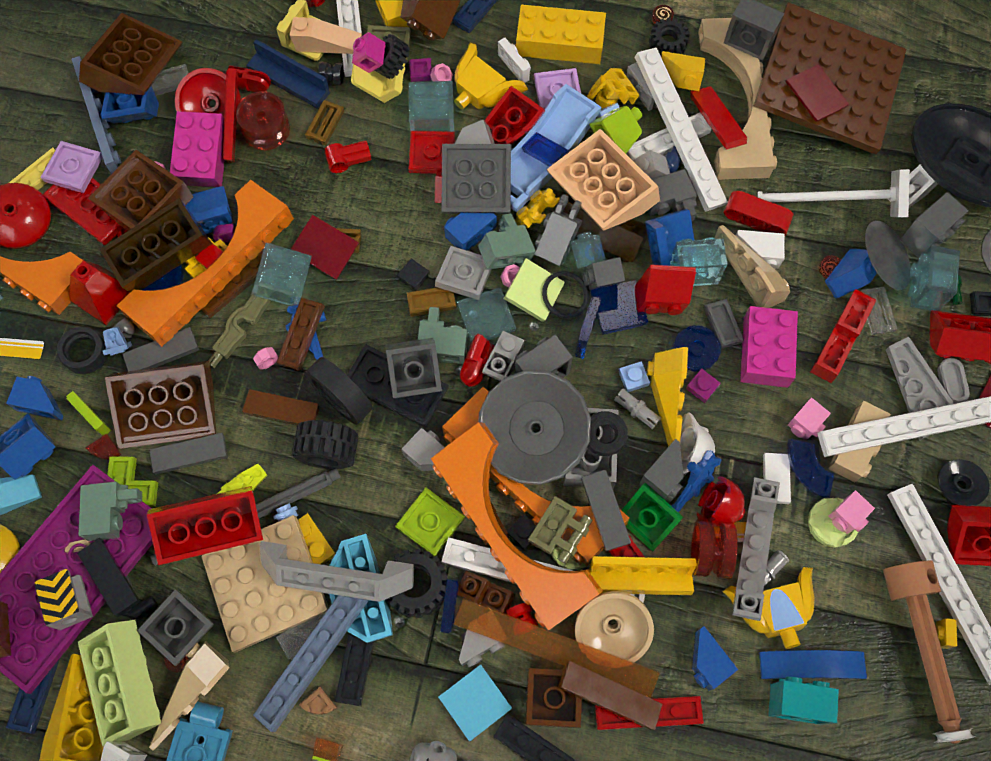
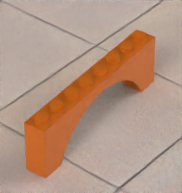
(43, 280)
(168, 310)
(524, 498)
(550, 591)

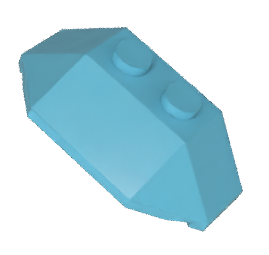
(375, 618)

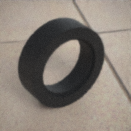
(339, 390)

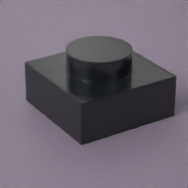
(521, 531)

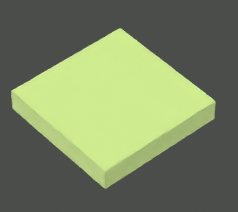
(527, 287)

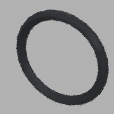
(546, 301)

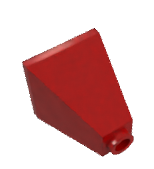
(96, 291)

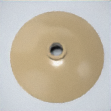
(628, 637)

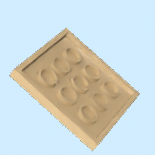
(250, 599)

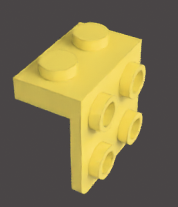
(300, 10)
(376, 84)

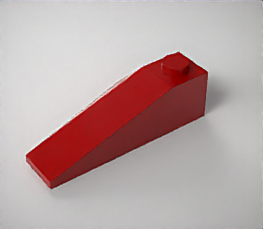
(513, 117)

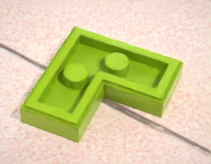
(123, 471)

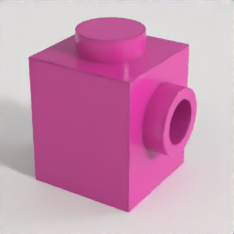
(368, 52)

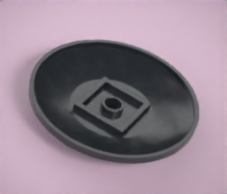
(946, 142)

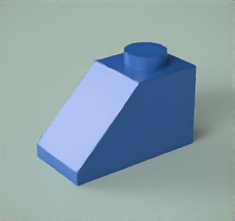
(469, 228)
(851, 273)
(33, 398)
(710, 661)

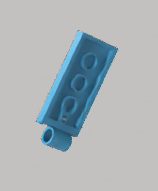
(203, 722)

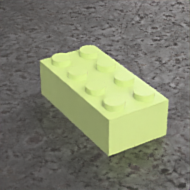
(119, 682)

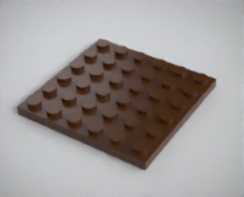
(856, 63)

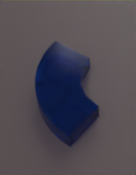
(807, 468)

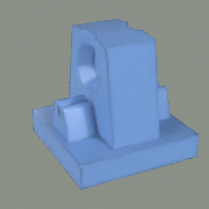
(115, 341)

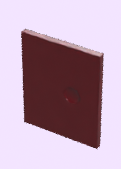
(817, 93)
(326, 245)

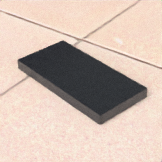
(372, 376)

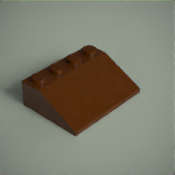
(127, 57)
(162, 404)

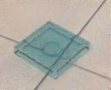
(487, 315)

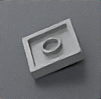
(463, 273)

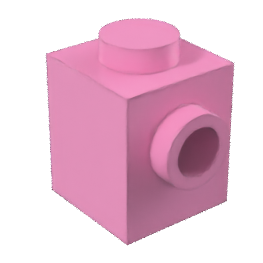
(809, 420)
(851, 513)

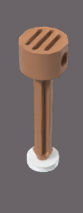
(914, 583)

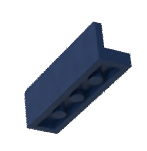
(290, 75)

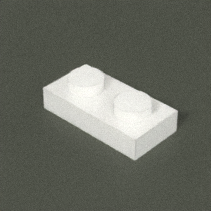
(511, 57)

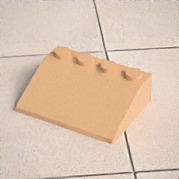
(605, 181)

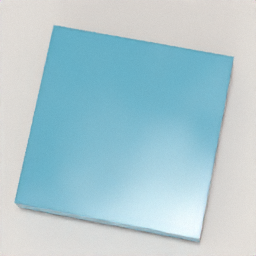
(475, 702)

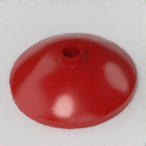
(199, 89)
(28, 219)

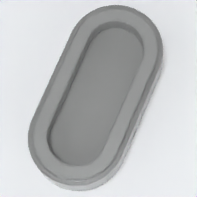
(953, 379)

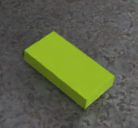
(88, 413)

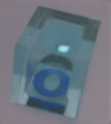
(587, 250)

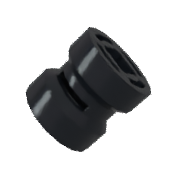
(332, 73)

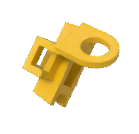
(616, 86)

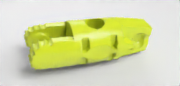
(249, 477)

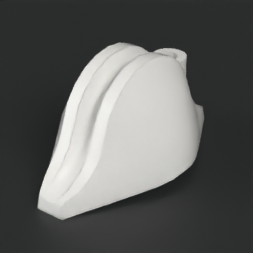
(694, 441)

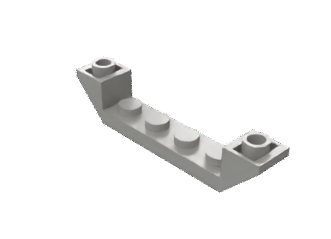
(755, 550)
(335, 580)

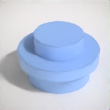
(285, 512)

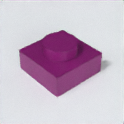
(703, 385)

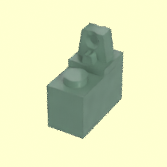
(507, 246)
(449, 342)
(102, 508)

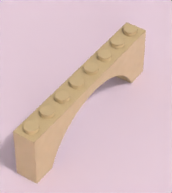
(756, 156)

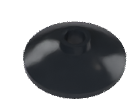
(970, 476)

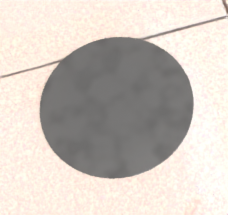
(888, 255)

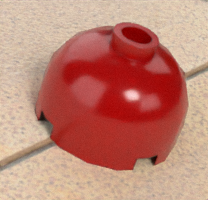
(722, 502)

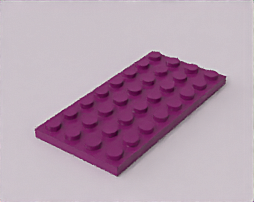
(37, 646)

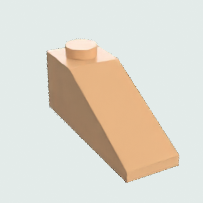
(321, 36)

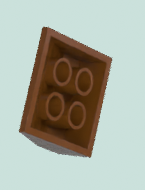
(138, 191)

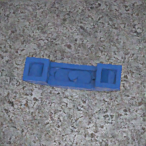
(812, 664)

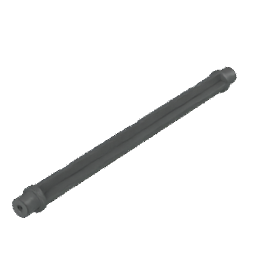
(291, 495)

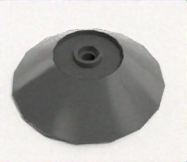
(529, 400)

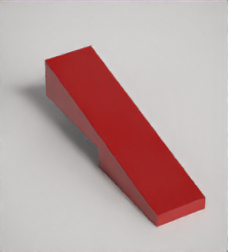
(843, 336)

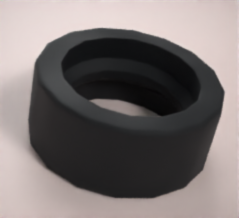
(73, 336)

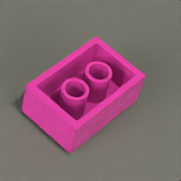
(198, 149)
(769, 346)

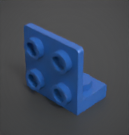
(211, 208)
(665, 232)

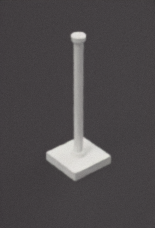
(897, 194)

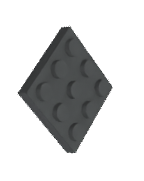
(476, 178)

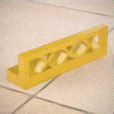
(644, 575)

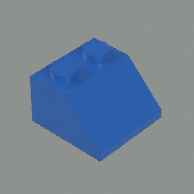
(129, 107)
(24, 446)

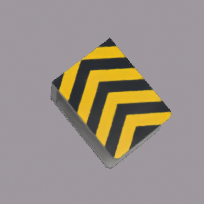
(63, 600)

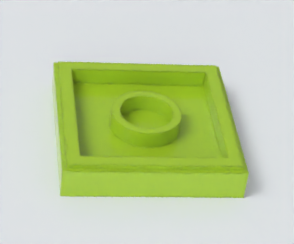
(430, 522)

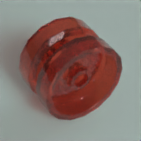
(263, 120)
(714, 548)

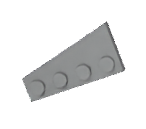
(916, 379)

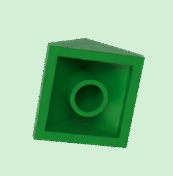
(650, 517)

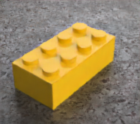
(560, 34)

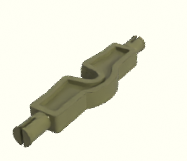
(234, 334)

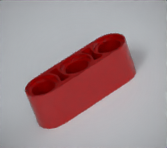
(758, 213)

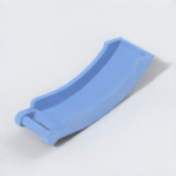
(564, 123)

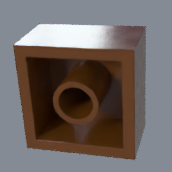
(549, 704)

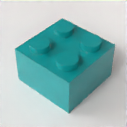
(804, 702)

